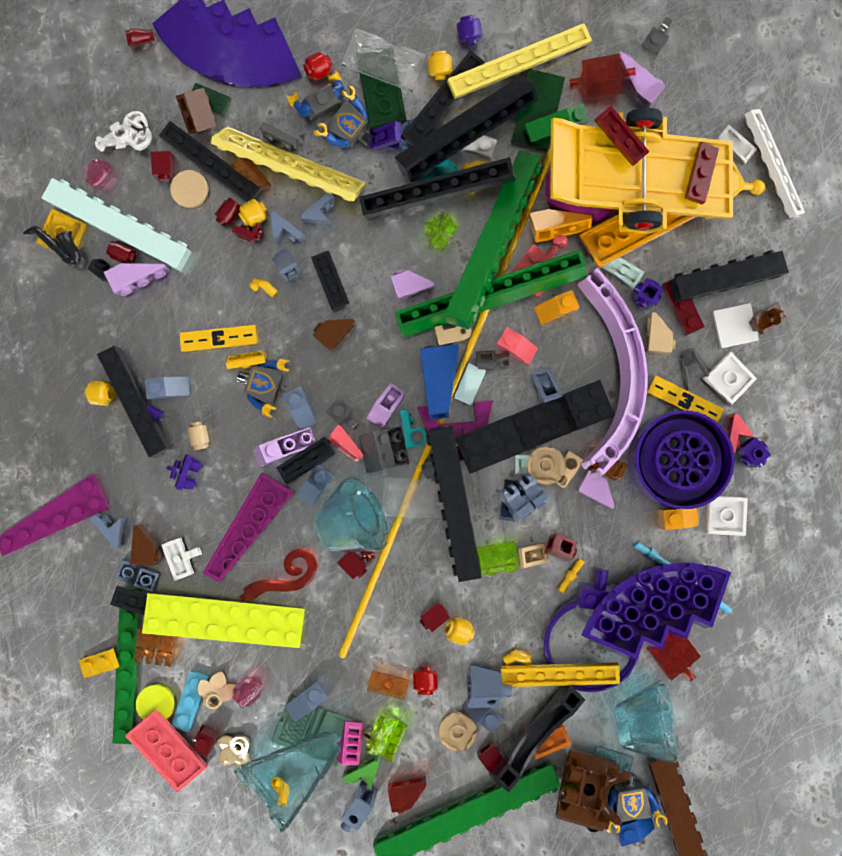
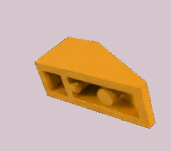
(552, 223)

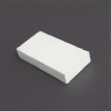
(741, 147)

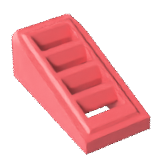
(343, 442)

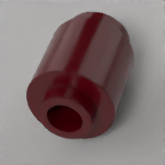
(227, 212)
(121, 252)

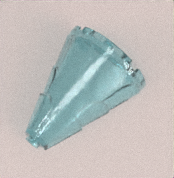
(299, 766)

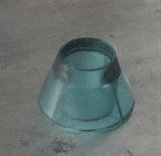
(351, 520)
(647, 723)

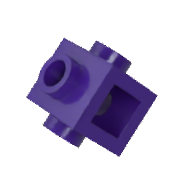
(652, 289)
(754, 452)

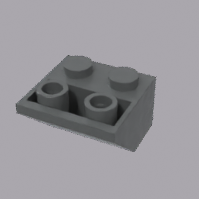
(383, 449)

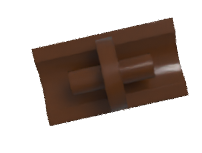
(767, 319)

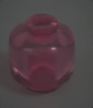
(98, 172)
(246, 693)

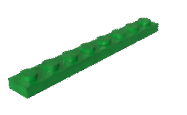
(125, 675)

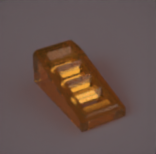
(251, 172)

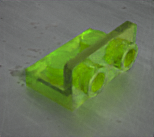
(498, 558)
(386, 737)

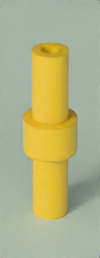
(571, 575)

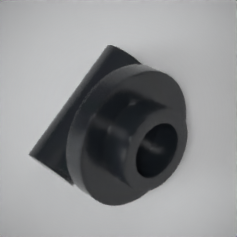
(98, 267)

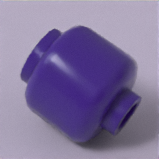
(469, 30)

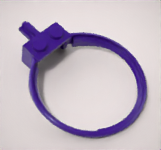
(587, 597)

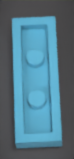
(189, 702)

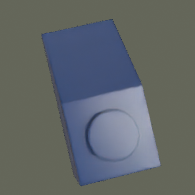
(634, 831)

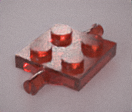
(602, 77)
(675, 657)

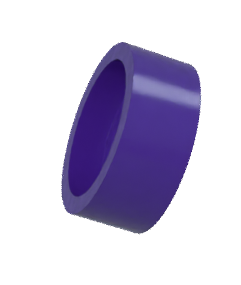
(653, 477)

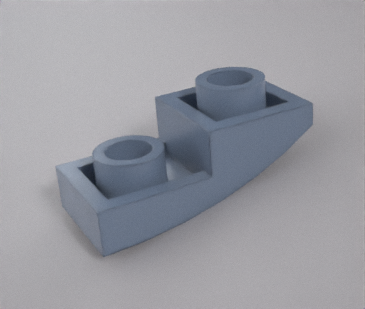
(137, 575)

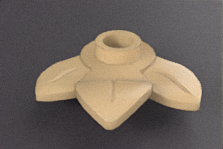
(215, 687)
(232, 752)

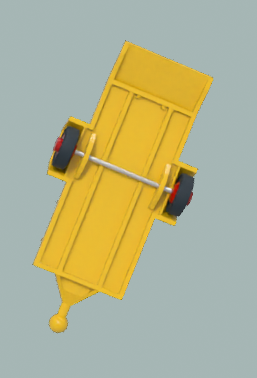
(595, 174)

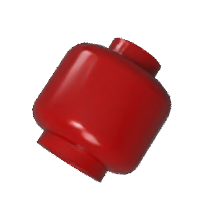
(317, 66)
(425, 681)

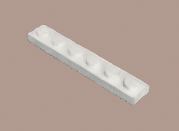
(774, 162)

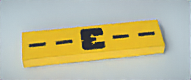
(218, 338)
(682, 398)

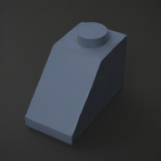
(286, 265)
(167, 387)
(300, 408)
(306, 702)

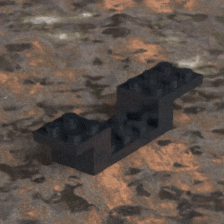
(534, 426)

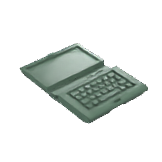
(313, 723)

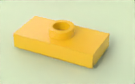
(246, 360)

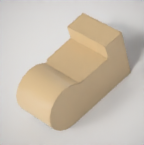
(452, 335)
(572, 465)

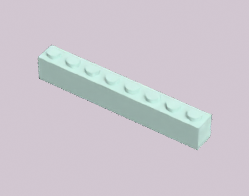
(117, 225)

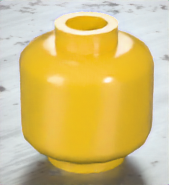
(440, 65)
(252, 212)
(99, 392)
(459, 631)

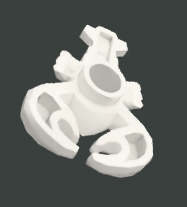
(123, 134)

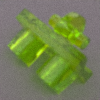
(445, 224)

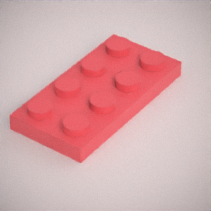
(166, 750)

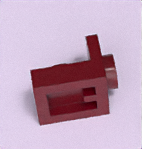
(245, 233)

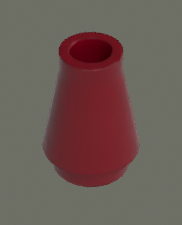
(138, 37)

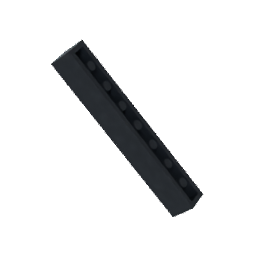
(466, 128)
(437, 188)
(455, 502)

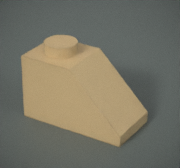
(658, 336)

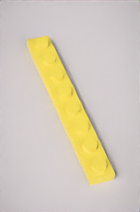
(519, 61)

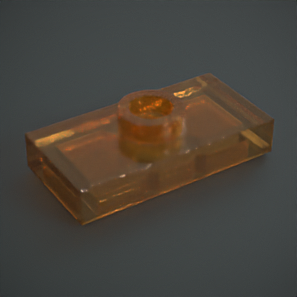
(388, 685)

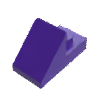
(386, 136)

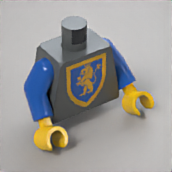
(321, 100)
(348, 124)
(264, 384)
(633, 802)

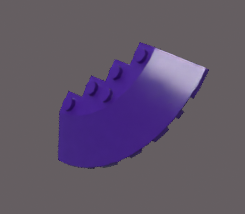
(227, 45)
(655, 605)

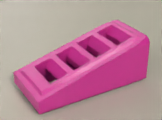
(356, 743)

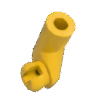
(263, 284)
(518, 655)
(282, 789)

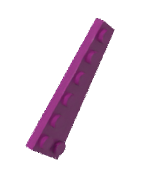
(64, 511)
(255, 514)

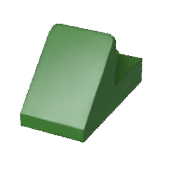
(366, 769)

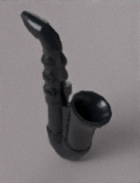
(65, 249)

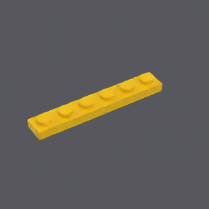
(561, 674)

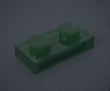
(218, 102)

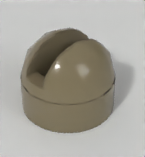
(369, 730)

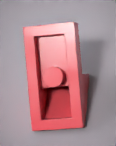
(736, 428)

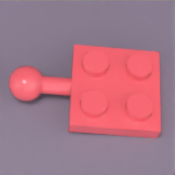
(536, 255)

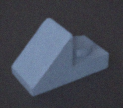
(314, 213)
(281, 226)
(546, 385)
(315, 484)
(113, 533)
(486, 717)

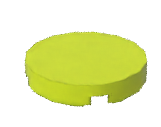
(155, 697)

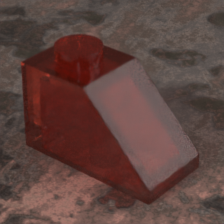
(405, 793)

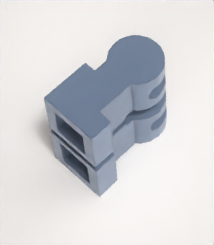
(520, 506)

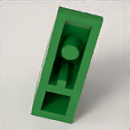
(541, 128)

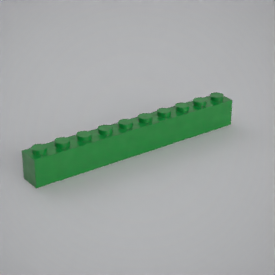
(493, 241)
(503, 291)
(467, 813)

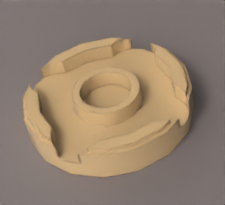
(189, 189)
(546, 465)
(457, 731)

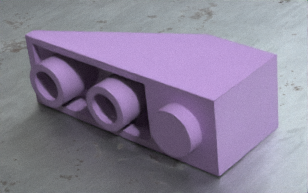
(642, 87)
(129, 276)
(283, 446)

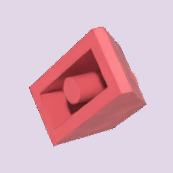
(516, 345)

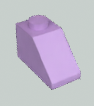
(409, 284)
(386, 405)
(596, 489)

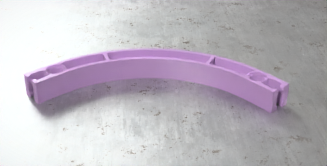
(632, 371)

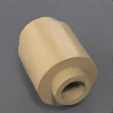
(198, 436)

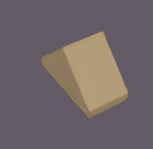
(531, 555)

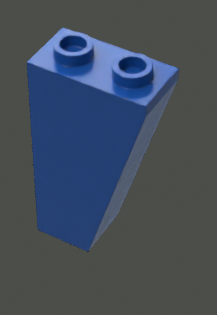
(439, 374)

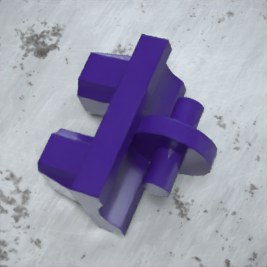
(187, 464)

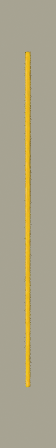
(427, 449)

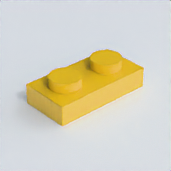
(98, 663)

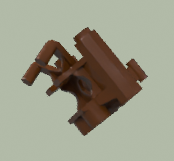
(583, 809)

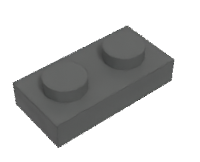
(273, 134)

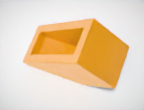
(556, 307)
(677, 518)

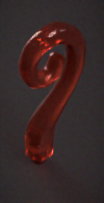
(261, 586)

